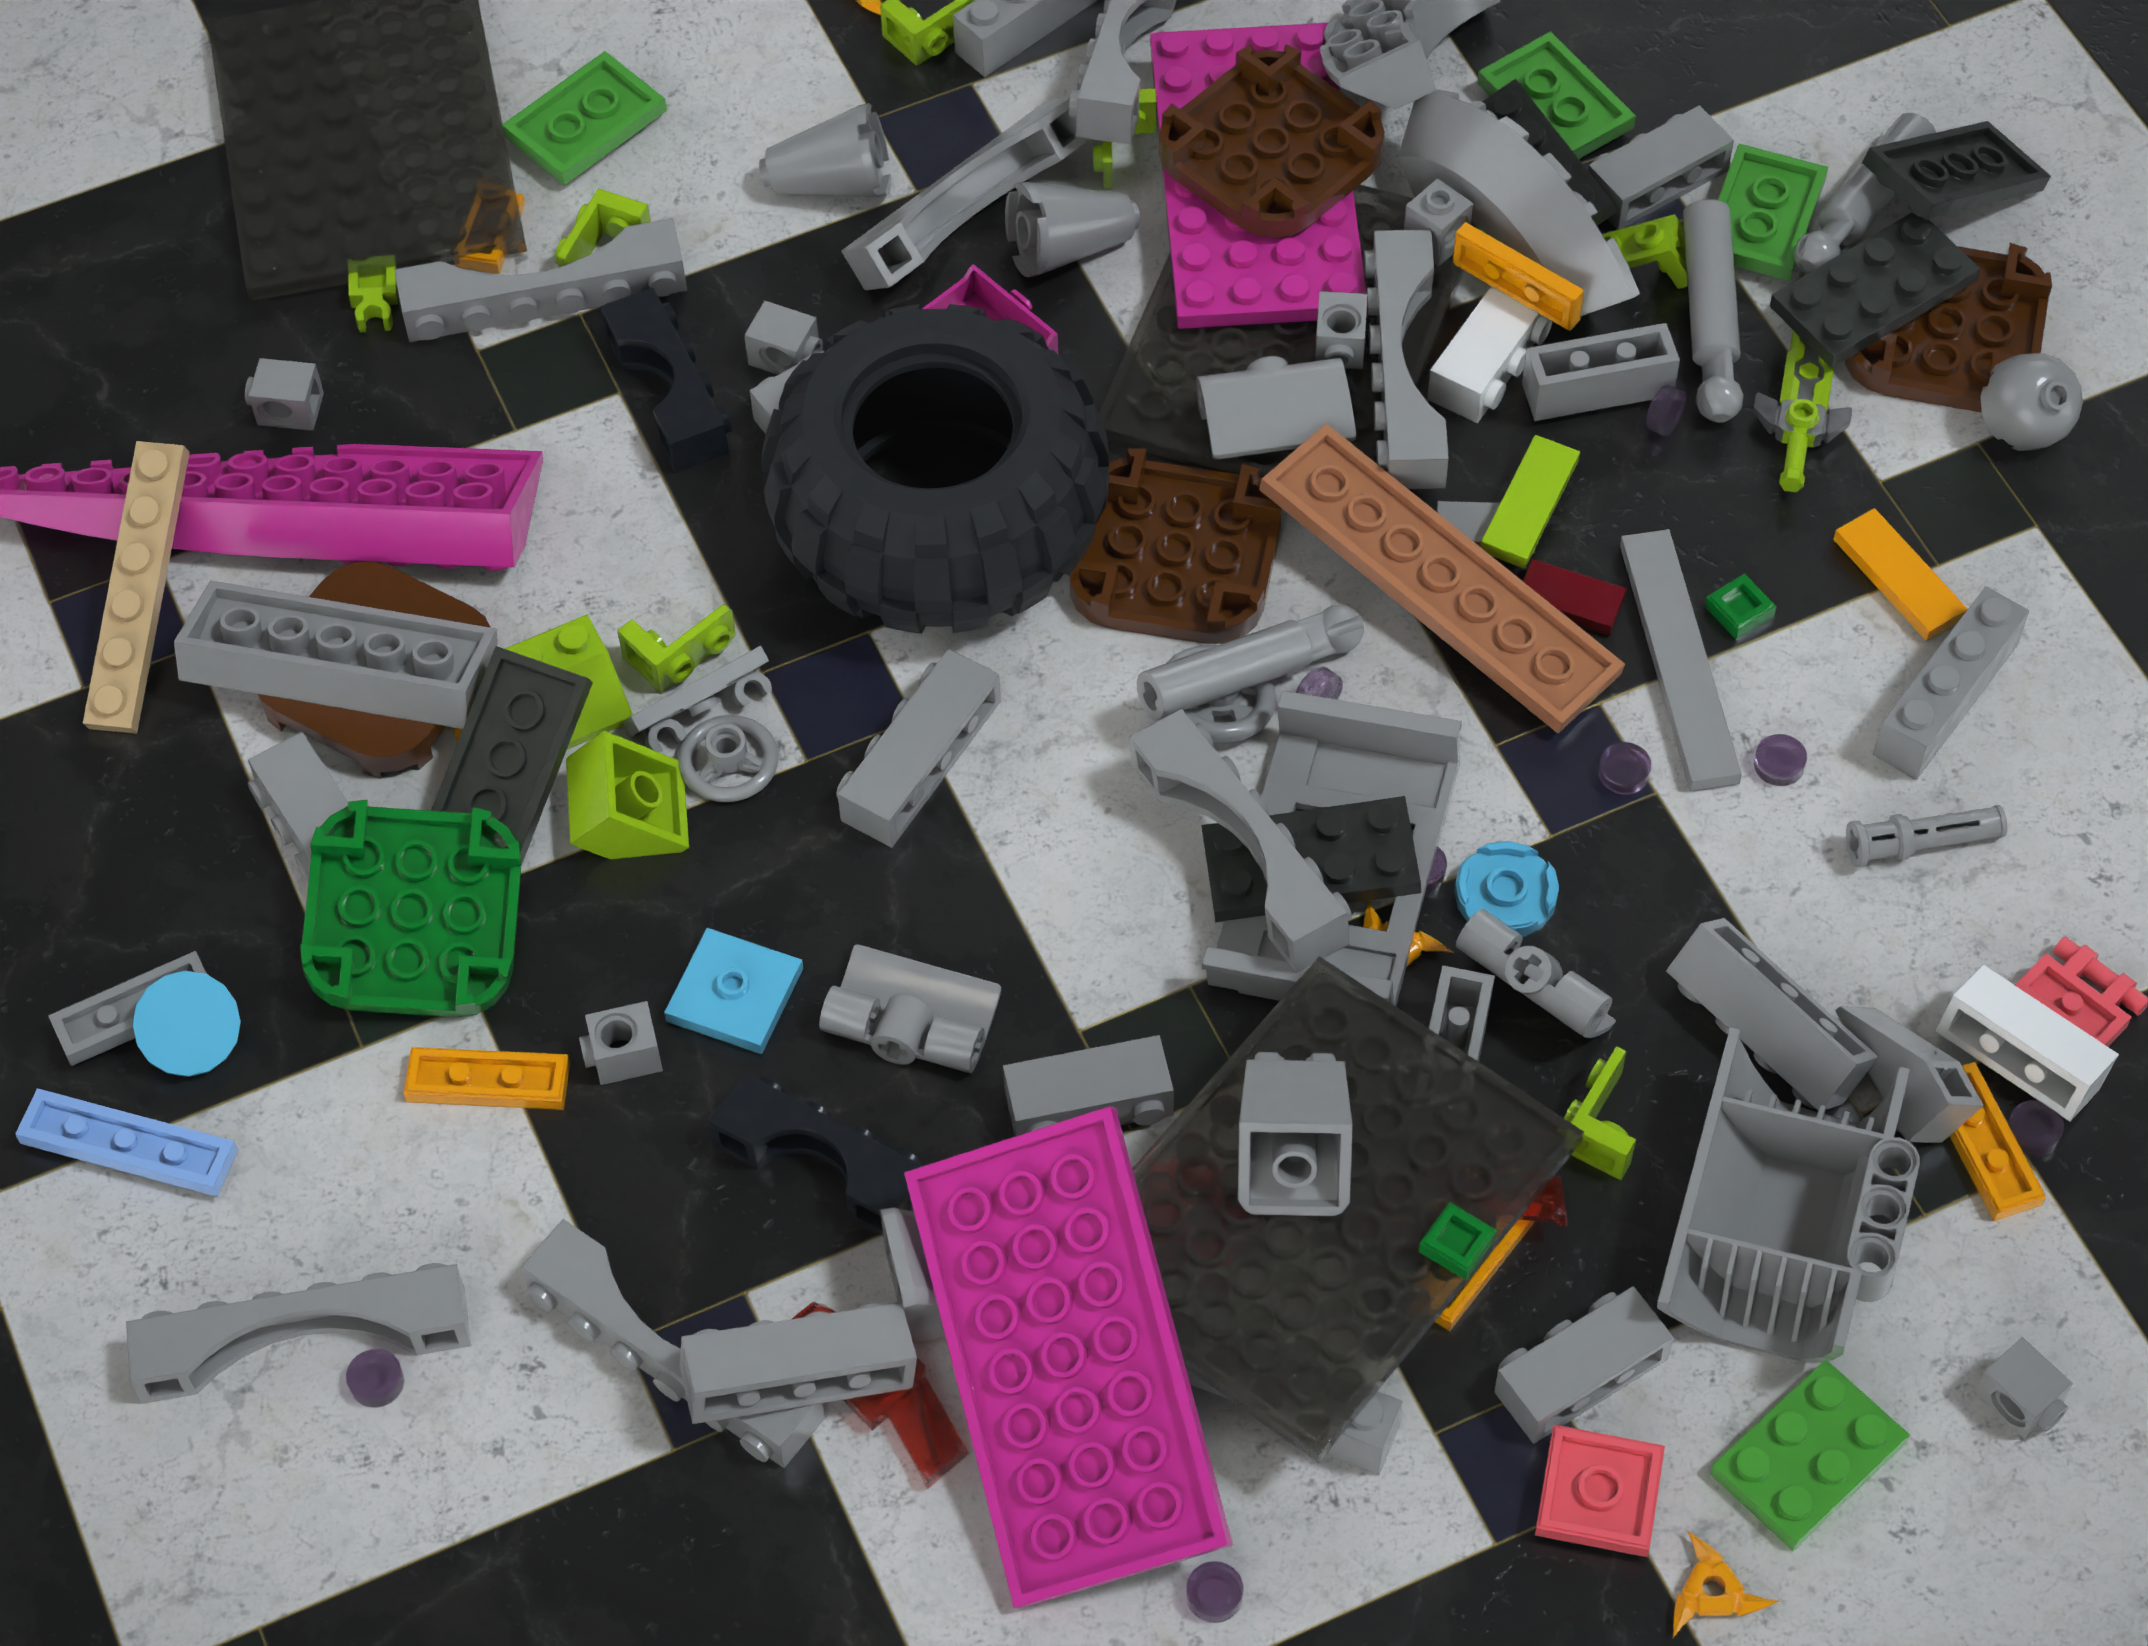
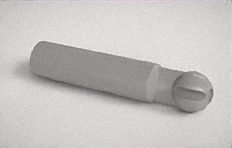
(1855, 203)
(1713, 307)
(1247, 661)

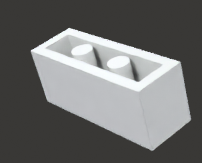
(1485, 355)
(2026, 1042)

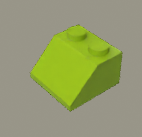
(581, 651)
(625, 799)

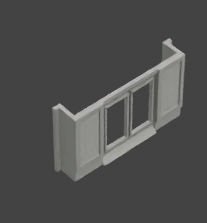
(1334, 757)

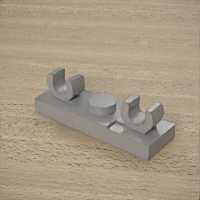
(699, 697)

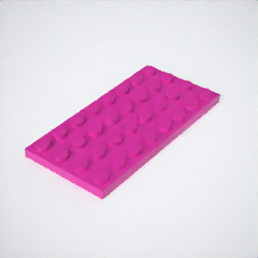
(1216, 266)
(1067, 1359)

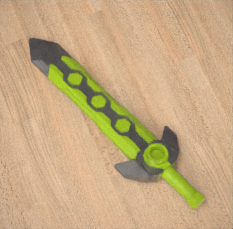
(1802, 409)

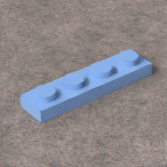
(127, 1142)

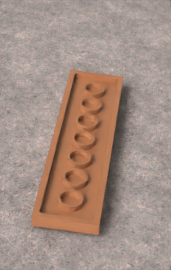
(1442, 578)

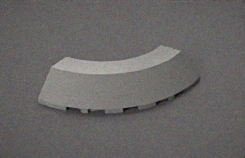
(1385, 45)
(1514, 193)

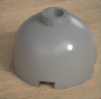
(2031, 401)

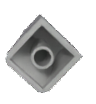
(1295, 1136)
(911, 1274)

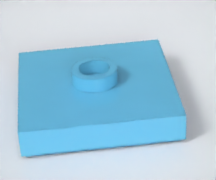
(734, 990)

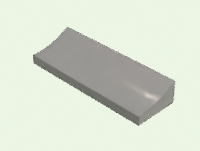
(334, 654)

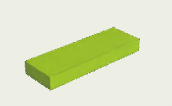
(1529, 501)

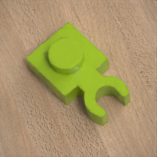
(373, 297)

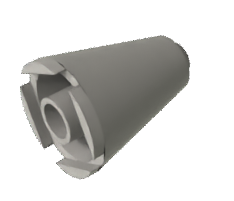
(831, 158)
(1065, 224)

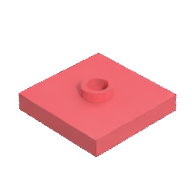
(1600, 1490)

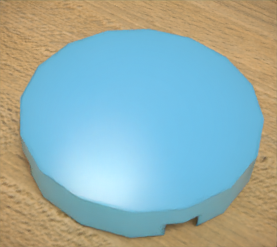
(1509, 884)
(186, 1023)

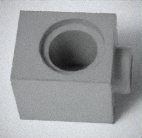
(1442, 212)
(1341, 328)
(781, 338)
(285, 394)
(623, 1023)
(2025, 1389)

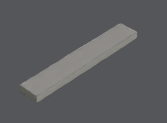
(1680, 660)

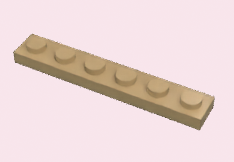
(136, 587)

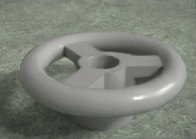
(727, 735)

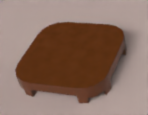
(1271, 143)
(1956, 344)
(1179, 552)
(373, 739)

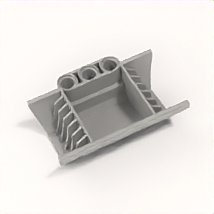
(1785, 1217)

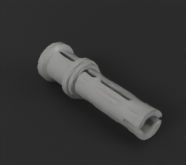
(1900, 831)

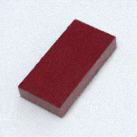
(1581, 598)

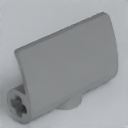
(1274, 405)
(1536, 975)
(911, 1009)

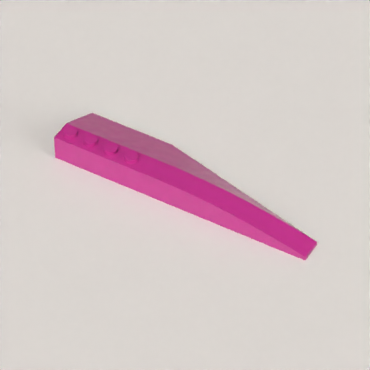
(342, 506)

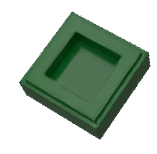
(1740, 606)
(1457, 1241)

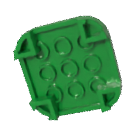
(411, 910)

